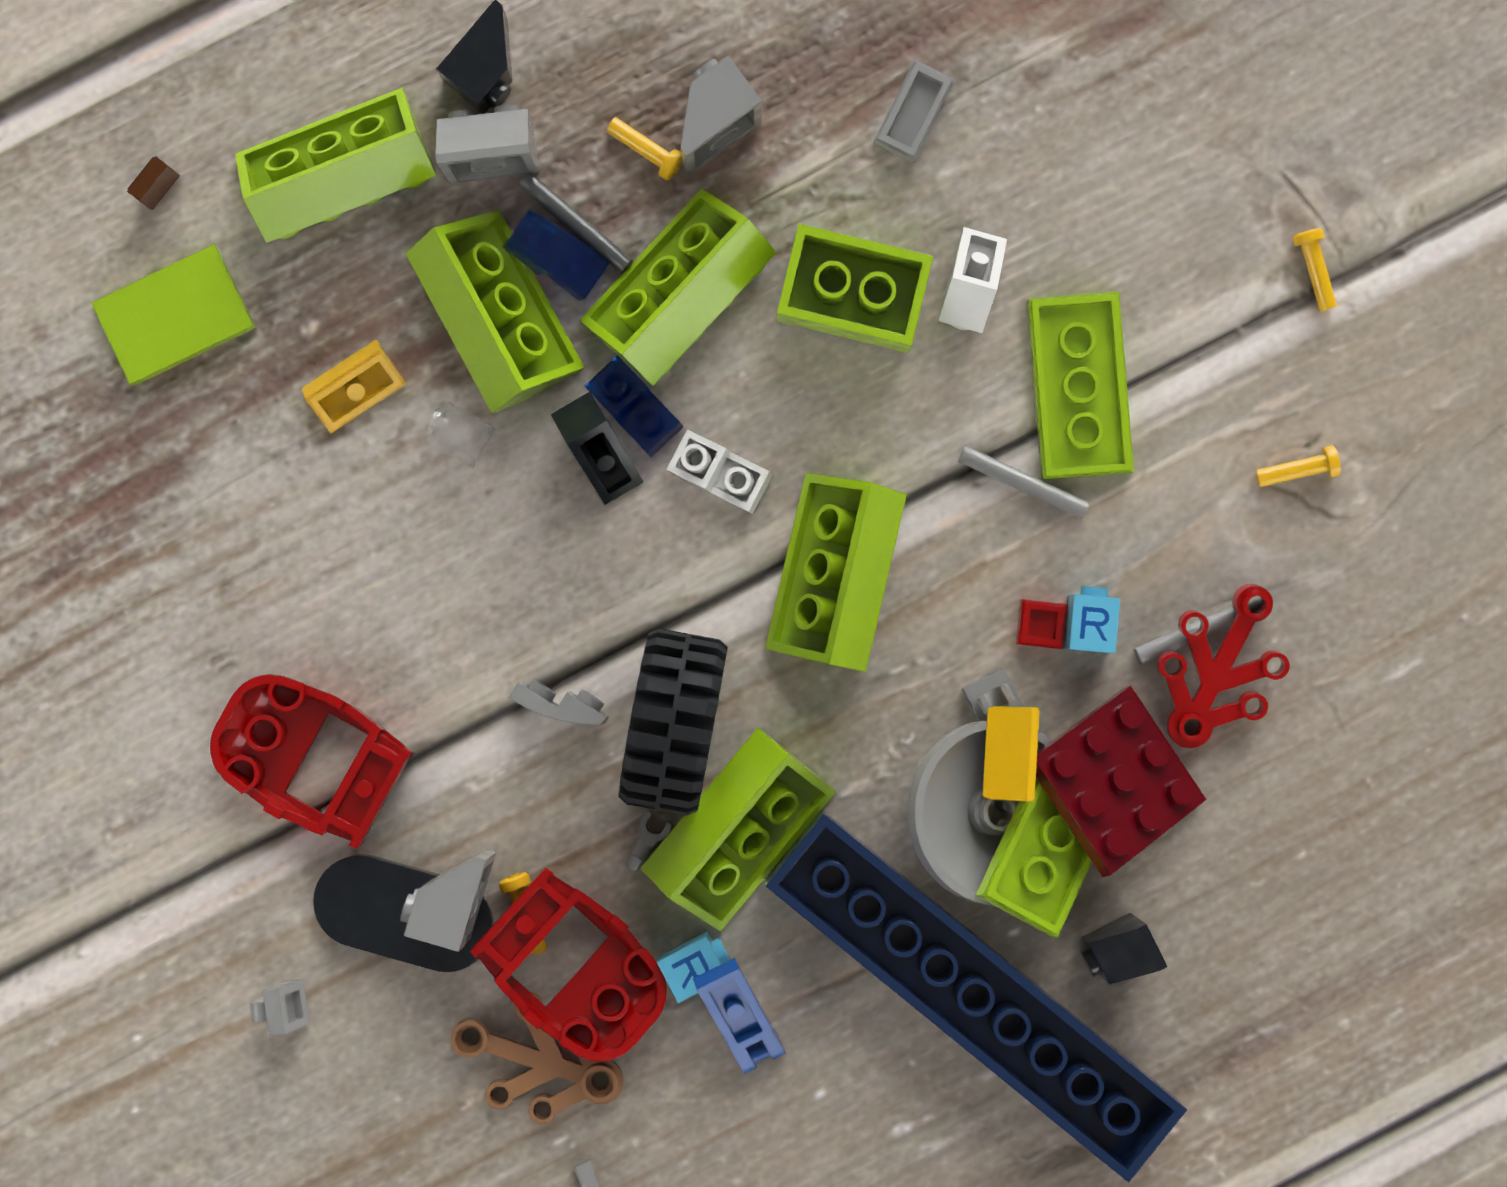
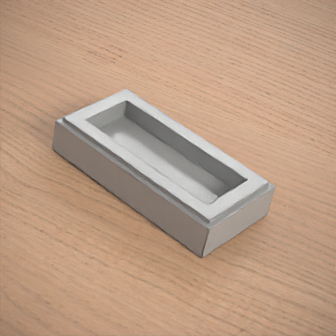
(914, 111)

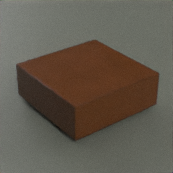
(153, 182)

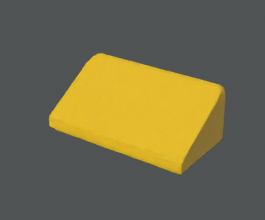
(353, 386)
(1011, 753)

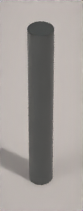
(575, 222)

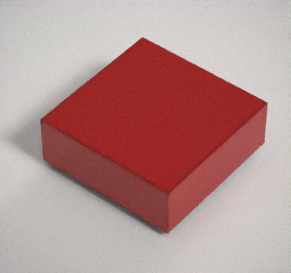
(1041, 624)

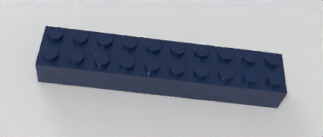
(975, 996)

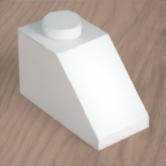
(973, 280)

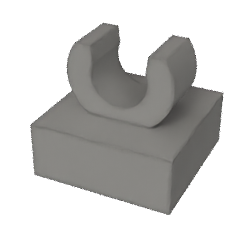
(991, 691)
(282, 1008)

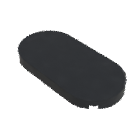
(362, 907)

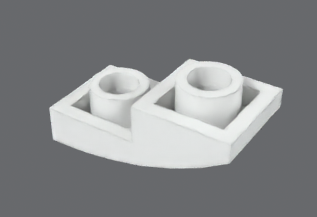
(719, 471)

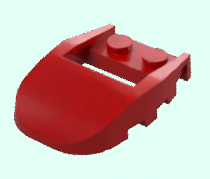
(270, 732)
(610, 996)

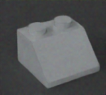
(718, 112)
(486, 144)
(448, 905)

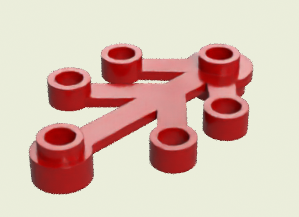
(1217, 673)

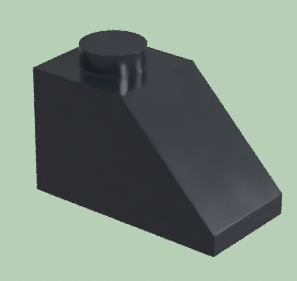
(481, 61)
(596, 448)
(1122, 950)

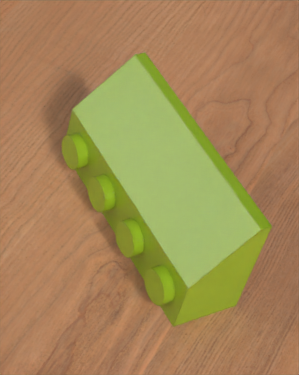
(333, 166)
(678, 285)
(493, 310)
(836, 571)
(739, 832)

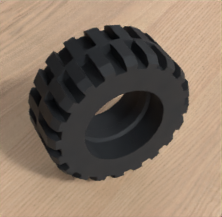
(672, 721)

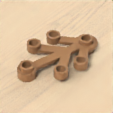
(545, 1065)

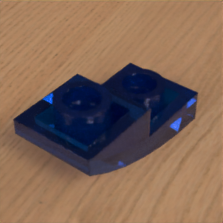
(555, 253)
(634, 406)

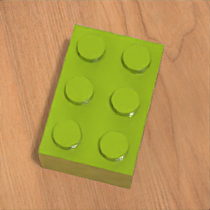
(854, 288)

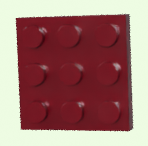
(1116, 781)

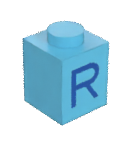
(1092, 621)
(689, 961)

